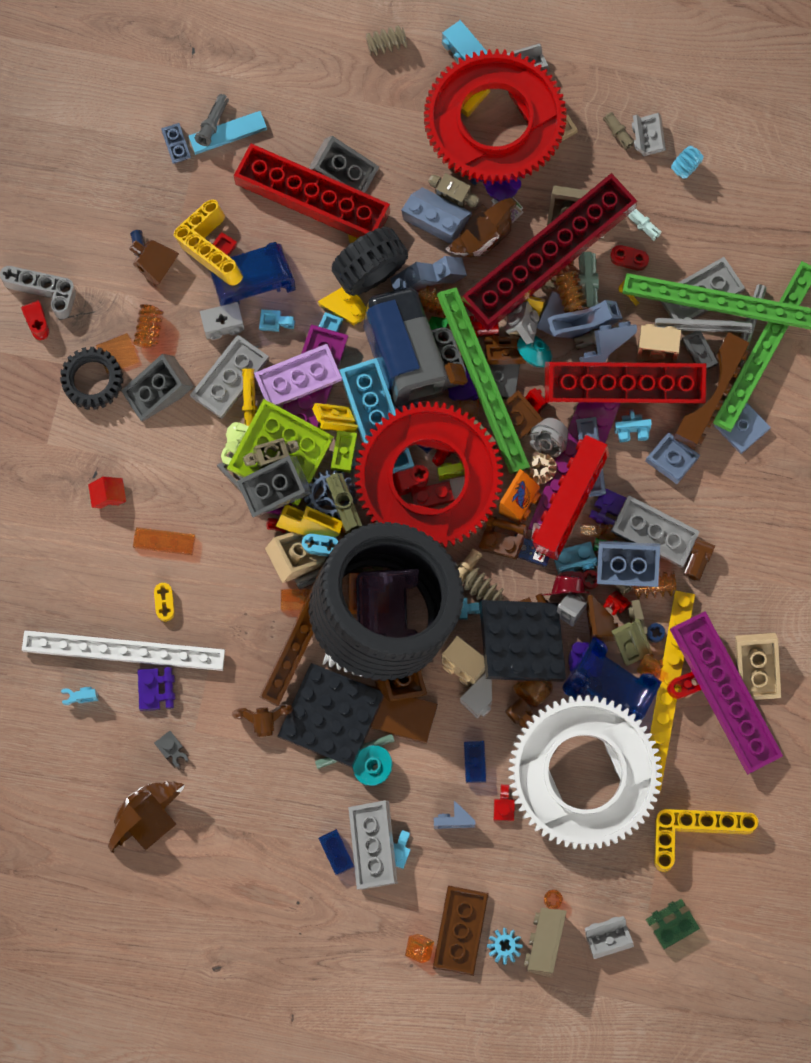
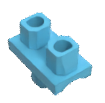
(632, 423)

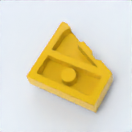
(344, 306)

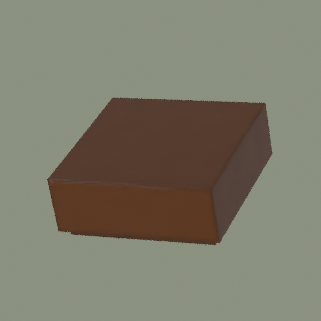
(456, 373)

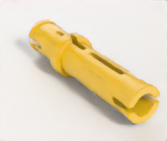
(249, 395)

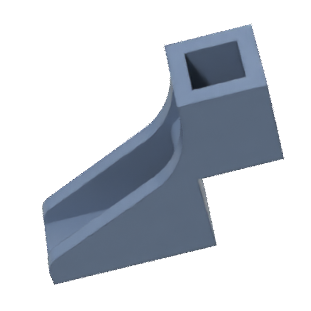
(419, 274)
(580, 322)
(608, 340)

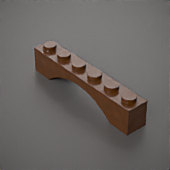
(729, 356)

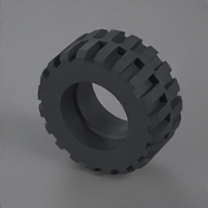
(369, 261)

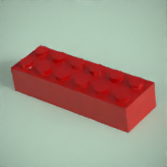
(571, 497)

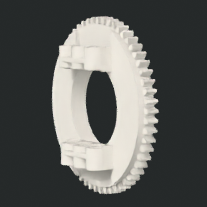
(631, 759)

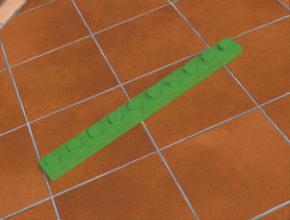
(717, 301)
(762, 353)
(483, 380)

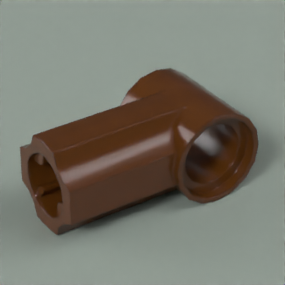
(700, 556)
(520, 713)

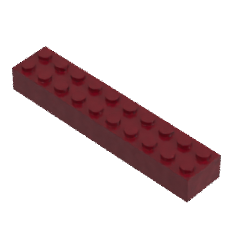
(549, 252)

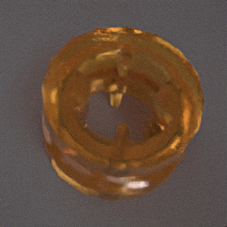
(548, 895)

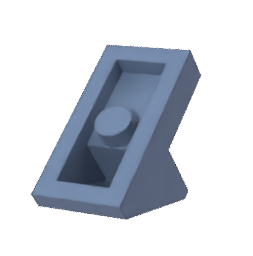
(460, 820)

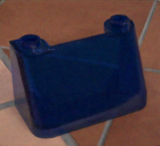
(262, 272)
(603, 678)

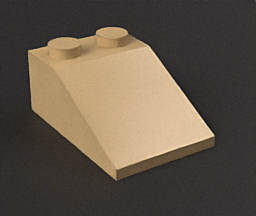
(290, 557)
(759, 664)

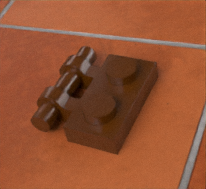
(502, 350)

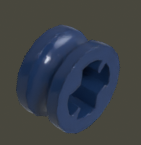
(661, 632)

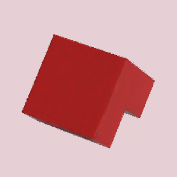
(107, 492)

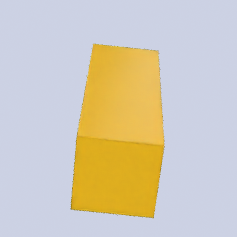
(474, 101)

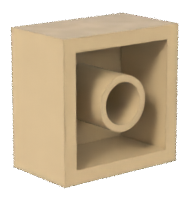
(658, 344)
(464, 662)

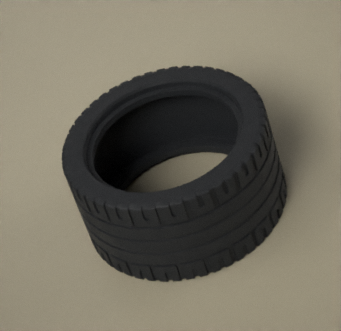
(393, 548)

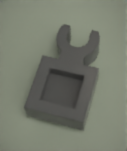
(170, 747)

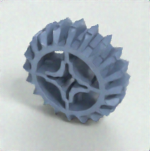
(323, 499)

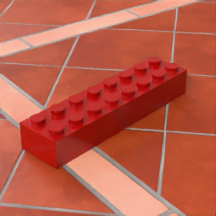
(310, 192)
(625, 382)

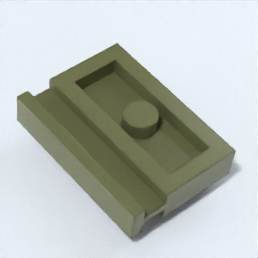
(631, 642)

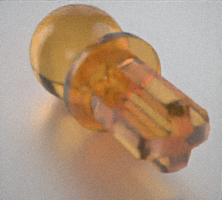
(596, 530)

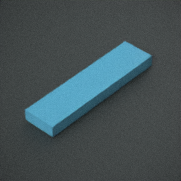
(232, 131)

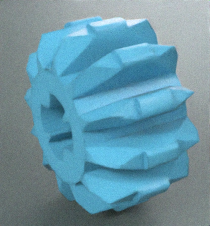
(687, 162)
(512, 944)

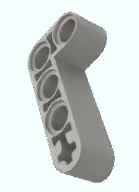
(36, 287)

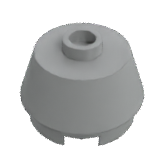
(549, 437)

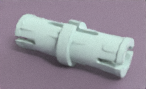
(643, 223)

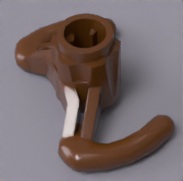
(263, 718)

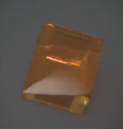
(419, 948)

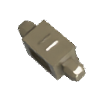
(453, 190)
(279, 444)

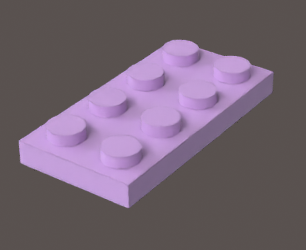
(298, 376)

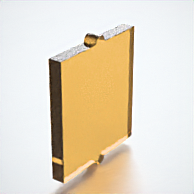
(121, 349)

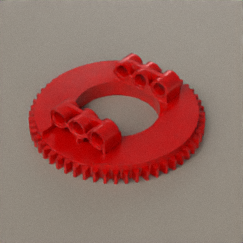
(529, 90)
(438, 430)

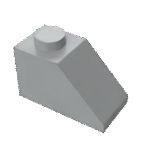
(571, 608)
(479, 697)

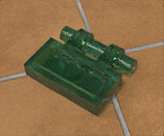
(675, 930)

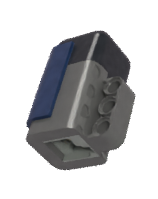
(407, 348)

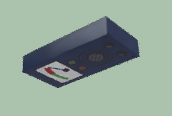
(529, 554)

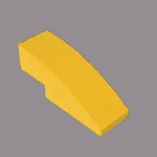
(308, 522)

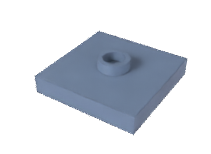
(746, 430)
(672, 458)

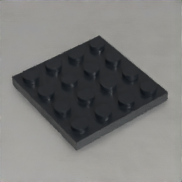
(522, 641)
(331, 715)

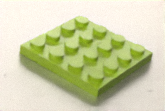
(276, 423)

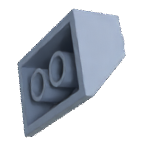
(435, 215)
(628, 563)

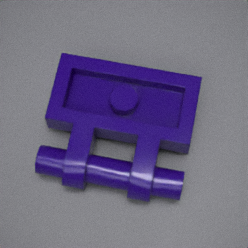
(608, 503)
(149, 689)

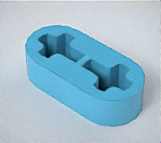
(320, 540)

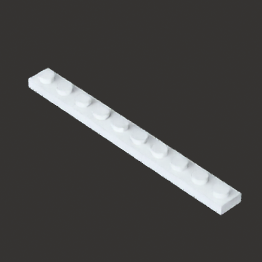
(123, 650)

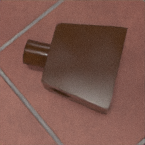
(153, 260)

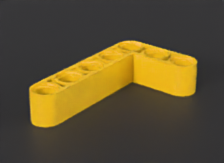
(192, 240)
(696, 826)

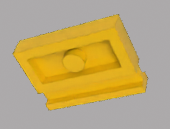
(334, 417)

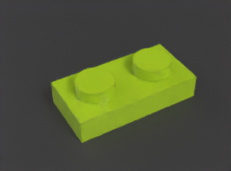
(344, 451)
(450, 470)

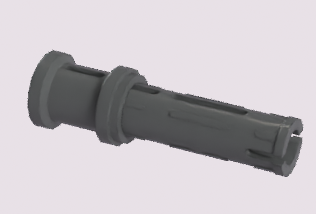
(209, 126)

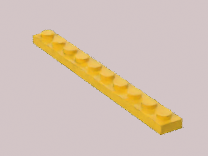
(673, 663)

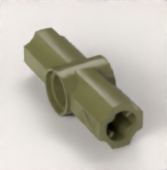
(341, 493)

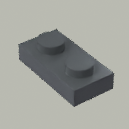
(699, 349)

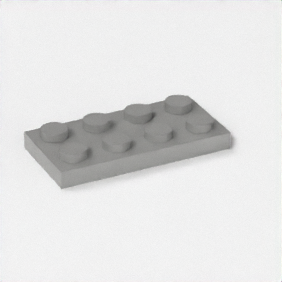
(715, 276)
(224, 380)
(645, 524)
(373, 845)

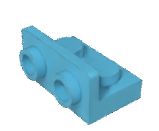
(576, 558)

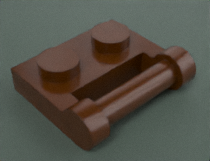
(500, 543)

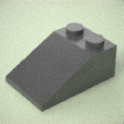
(344, 164)
(157, 387)
(274, 486)

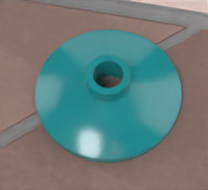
(536, 352)
(367, 759)

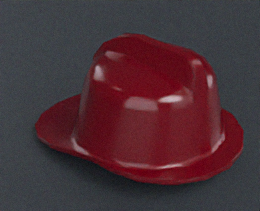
(568, 582)

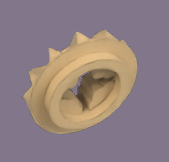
(546, 473)

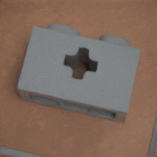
(229, 313)

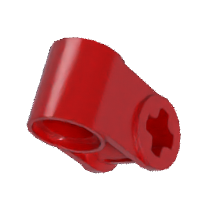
(36, 318)
(407, 480)

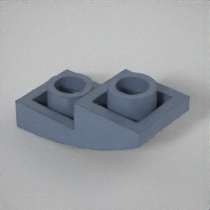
(175, 143)
(552, 307)

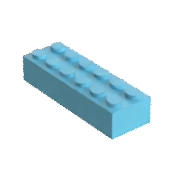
(371, 402)

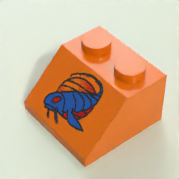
(519, 498)

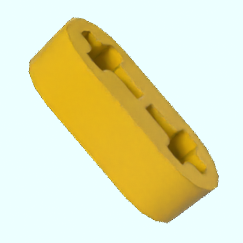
(159, 602)

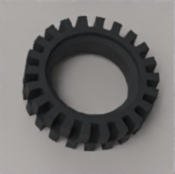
(82, 358)

